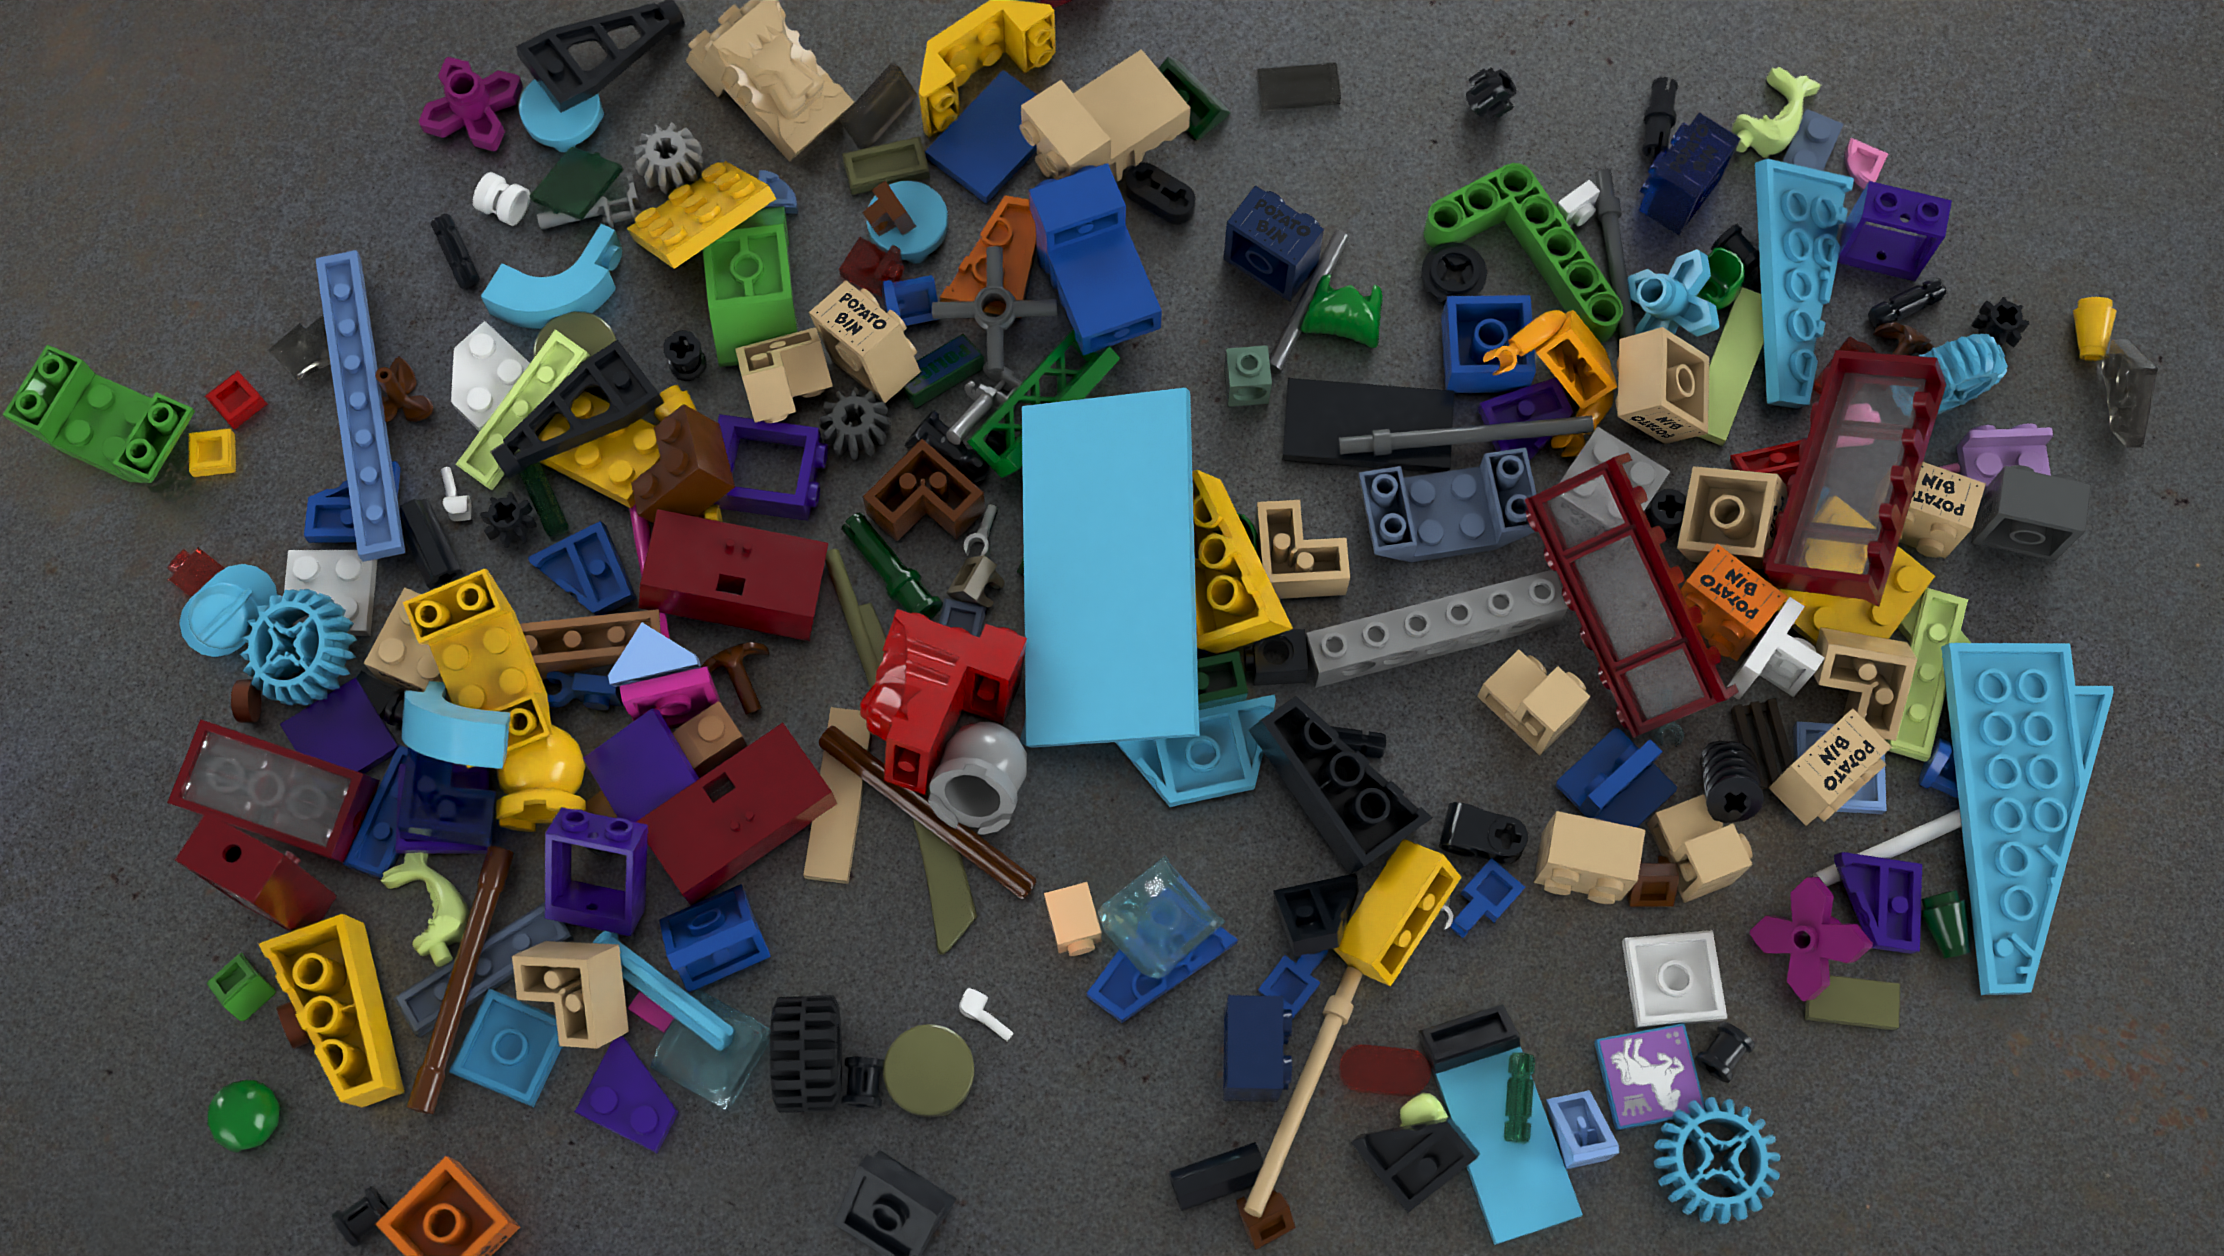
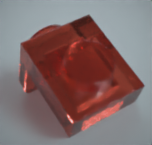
(192, 570)

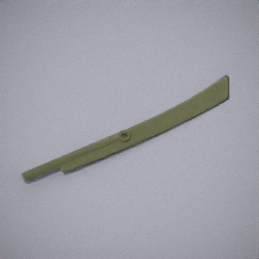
(944, 869)

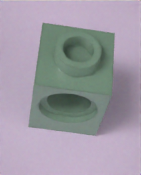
(1247, 376)

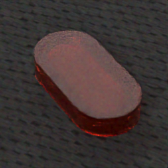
(1384, 1070)

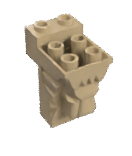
(769, 75)
(1104, 121)

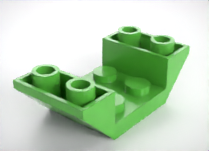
(750, 284)
(97, 417)

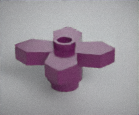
(471, 103)
(1810, 938)

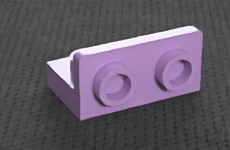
(1988, 450)

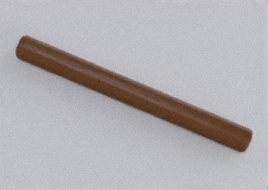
(917, 805)

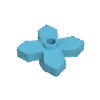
(1672, 297)

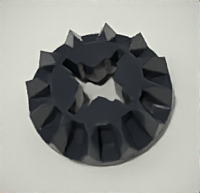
(1455, 257)

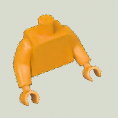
(1573, 358)

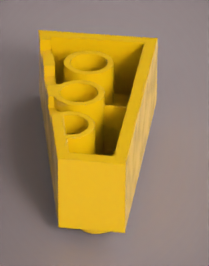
(1231, 585)
(340, 1005)

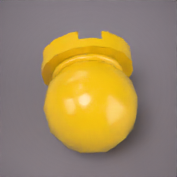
(540, 781)

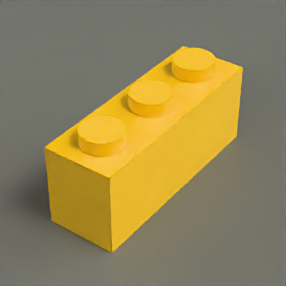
(1397, 911)

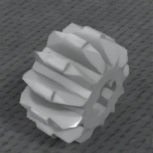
(683, 156)

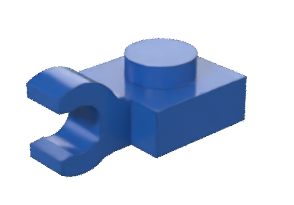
(590, 689)
(1488, 895)
(1293, 981)

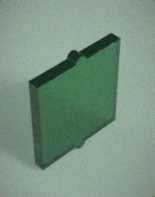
(576, 183)

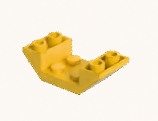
(977, 41)
(483, 653)

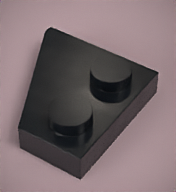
(1316, 912)
(1416, 1157)

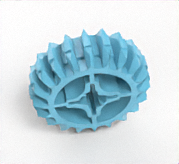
(1969, 368)
(316, 645)
(1732, 1176)

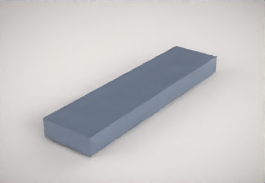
(495, 967)

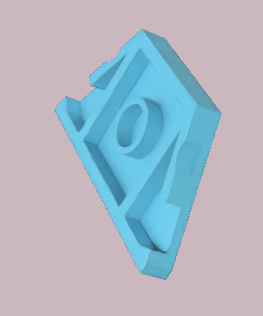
(1209, 765)

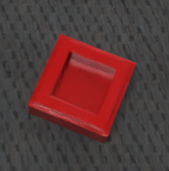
(236, 400)

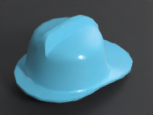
(220, 610)

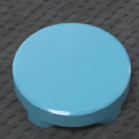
(554, 128)
(928, 214)

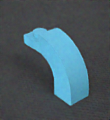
(537, 300)
(454, 731)

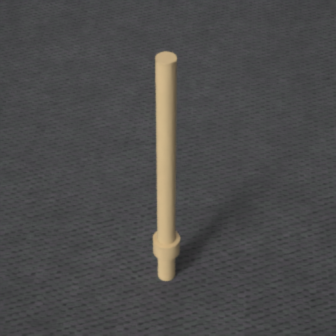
(1336, 1013)

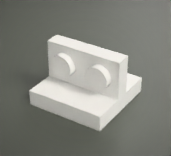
(1778, 656)

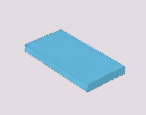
(1516, 1184)

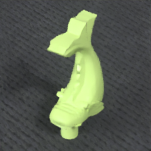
(1775, 134)
(449, 907)

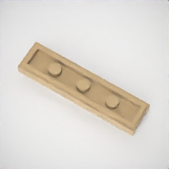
(835, 831)

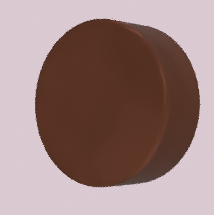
(245, 701)
(291, 1026)

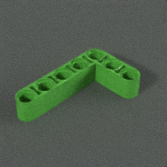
(1534, 238)

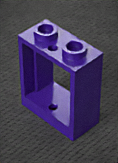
(1903, 253)
(769, 502)
(569, 899)

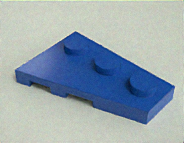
(1126, 991)

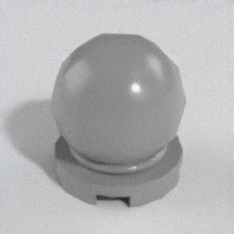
(979, 777)

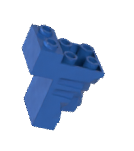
(1093, 258)

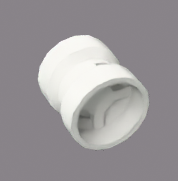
(498, 197)

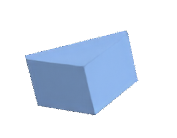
(650, 657)
(1580, 1130)

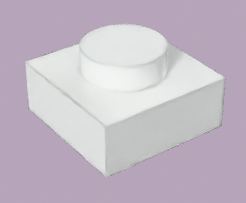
(1579, 204)

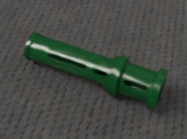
(901, 582)

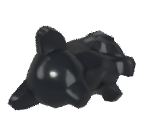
(966, 460)

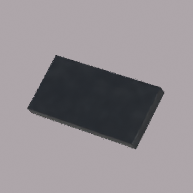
(1326, 410)

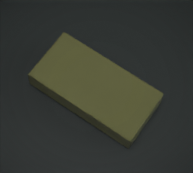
(886, 162)
(1857, 1003)

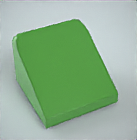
(241, 987)

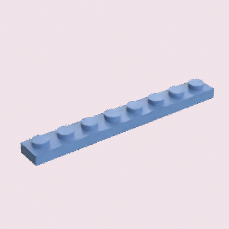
(360, 407)

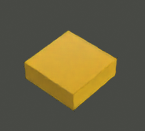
(212, 452)

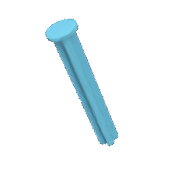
(671, 996)

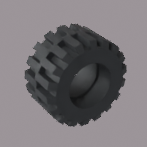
(806, 1054)

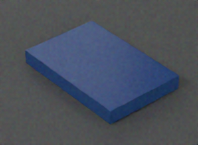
(985, 141)

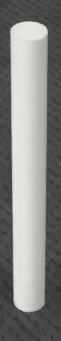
(1901, 843)

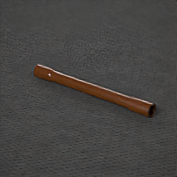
(432, 1071)

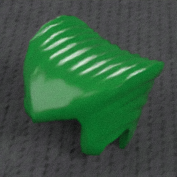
(1344, 313)

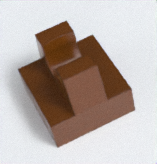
(887, 212)
(1655, 884)
(1272, 1224)

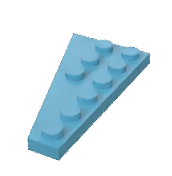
(1798, 264)

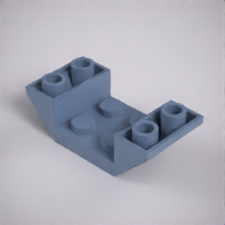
(1449, 509)

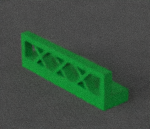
(1075, 389)

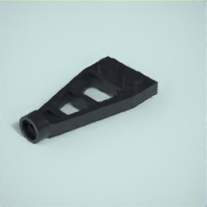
(564, 79)
(620, 381)

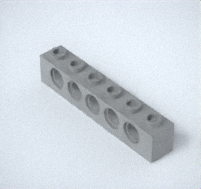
(1435, 628)

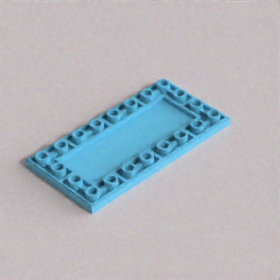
(1109, 570)

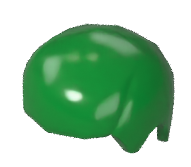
(1725, 278)
(243, 1115)

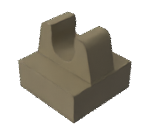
(971, 580)

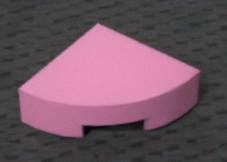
(1863, 162)

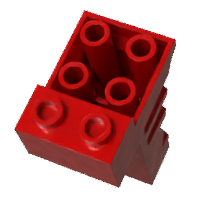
(927, 682)

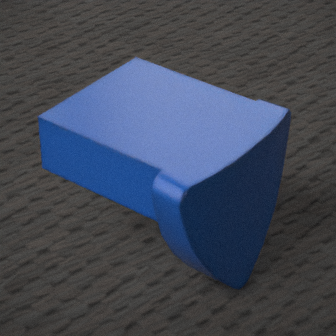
(910, 299)
(1940, 769)

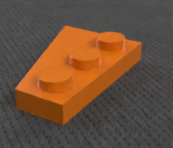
(1015, 232)

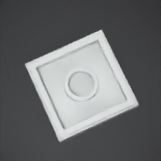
(1674, 979)

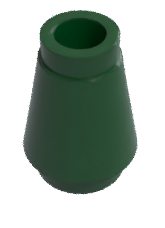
(1947, 922)

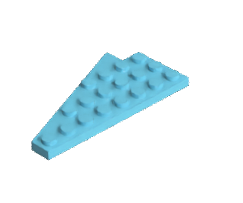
(2021, 777)

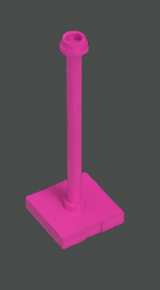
(674, 695)

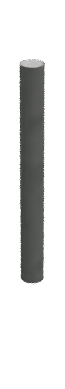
(1293, 327)

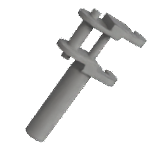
(549, 219)
(984, 399)

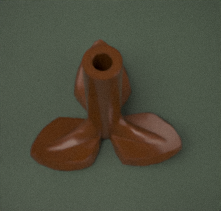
(1909, 338)
(397, 384)
(732, 660)

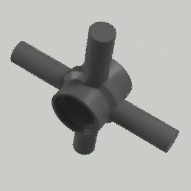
(995, 325)

